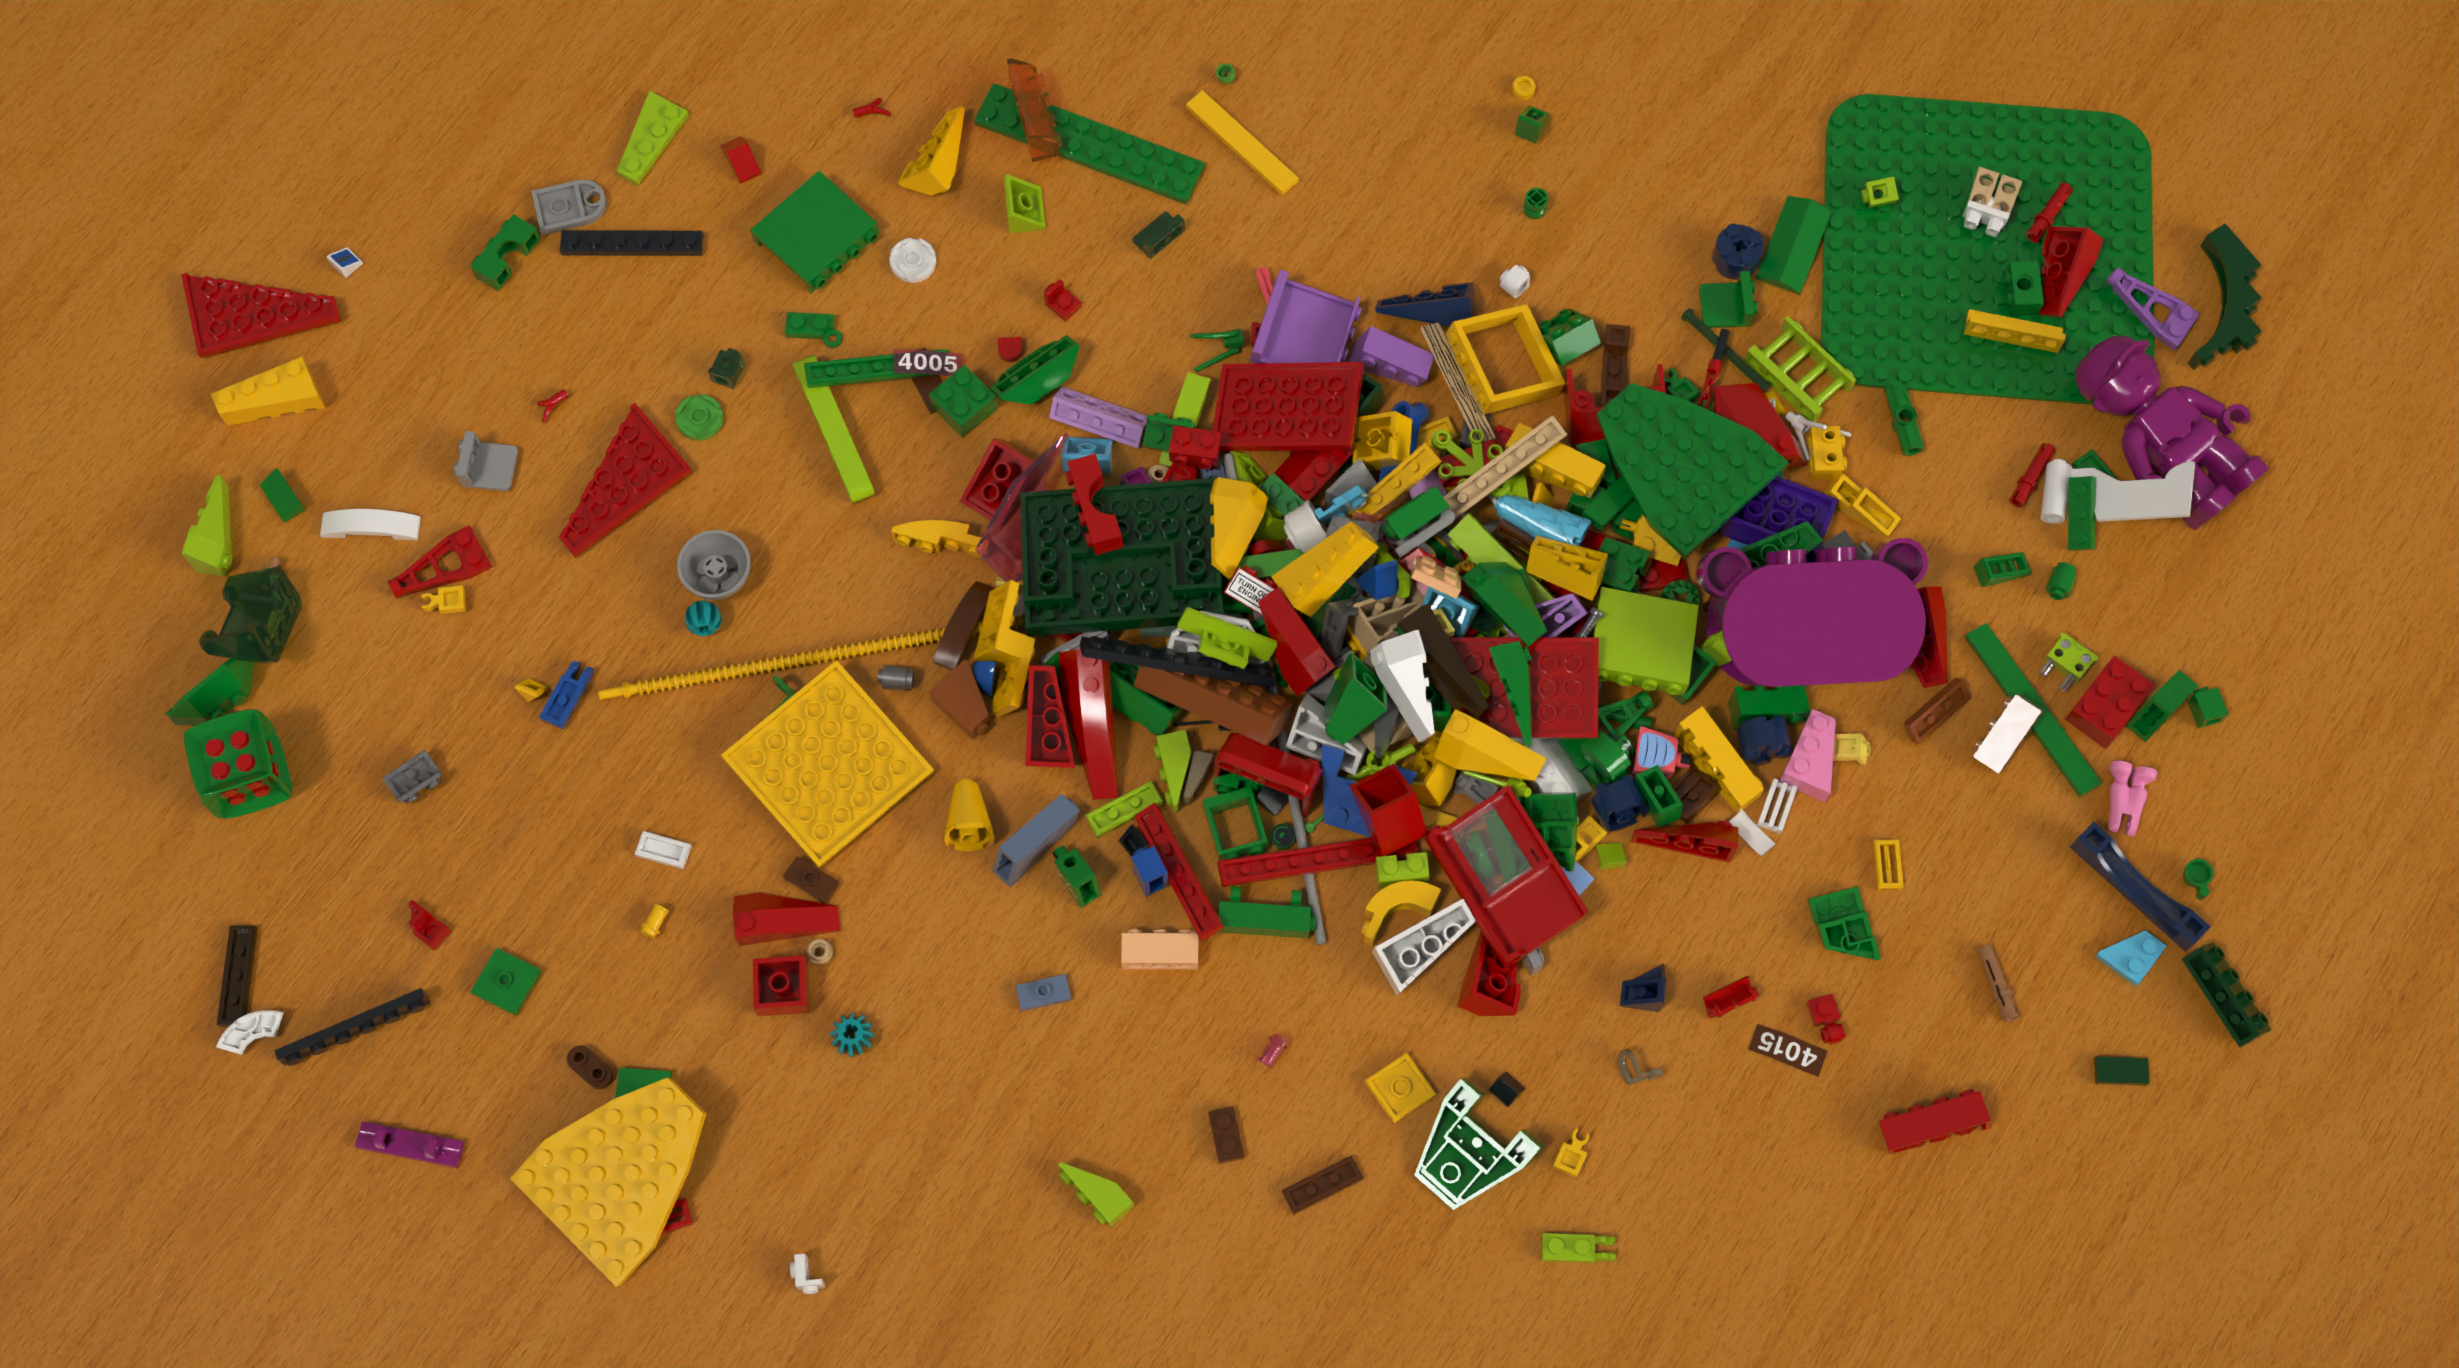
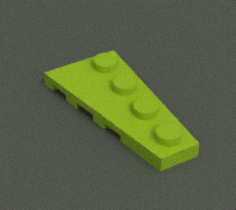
(651, 135)

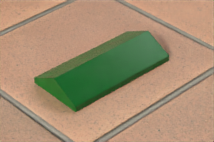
(1794, 244)

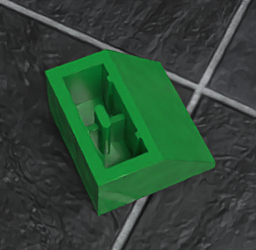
(1569, 335)

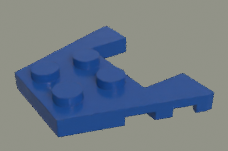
(1339, 803)

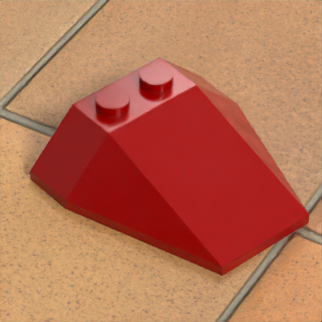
(1752, 409)

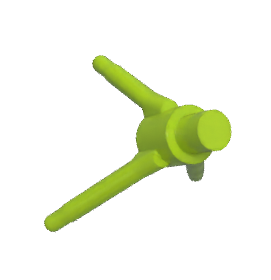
(1517, 785)

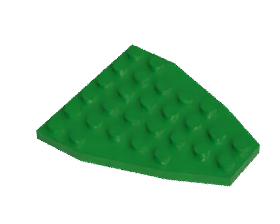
(1684, 463)

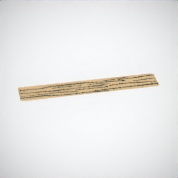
(1456, 380)

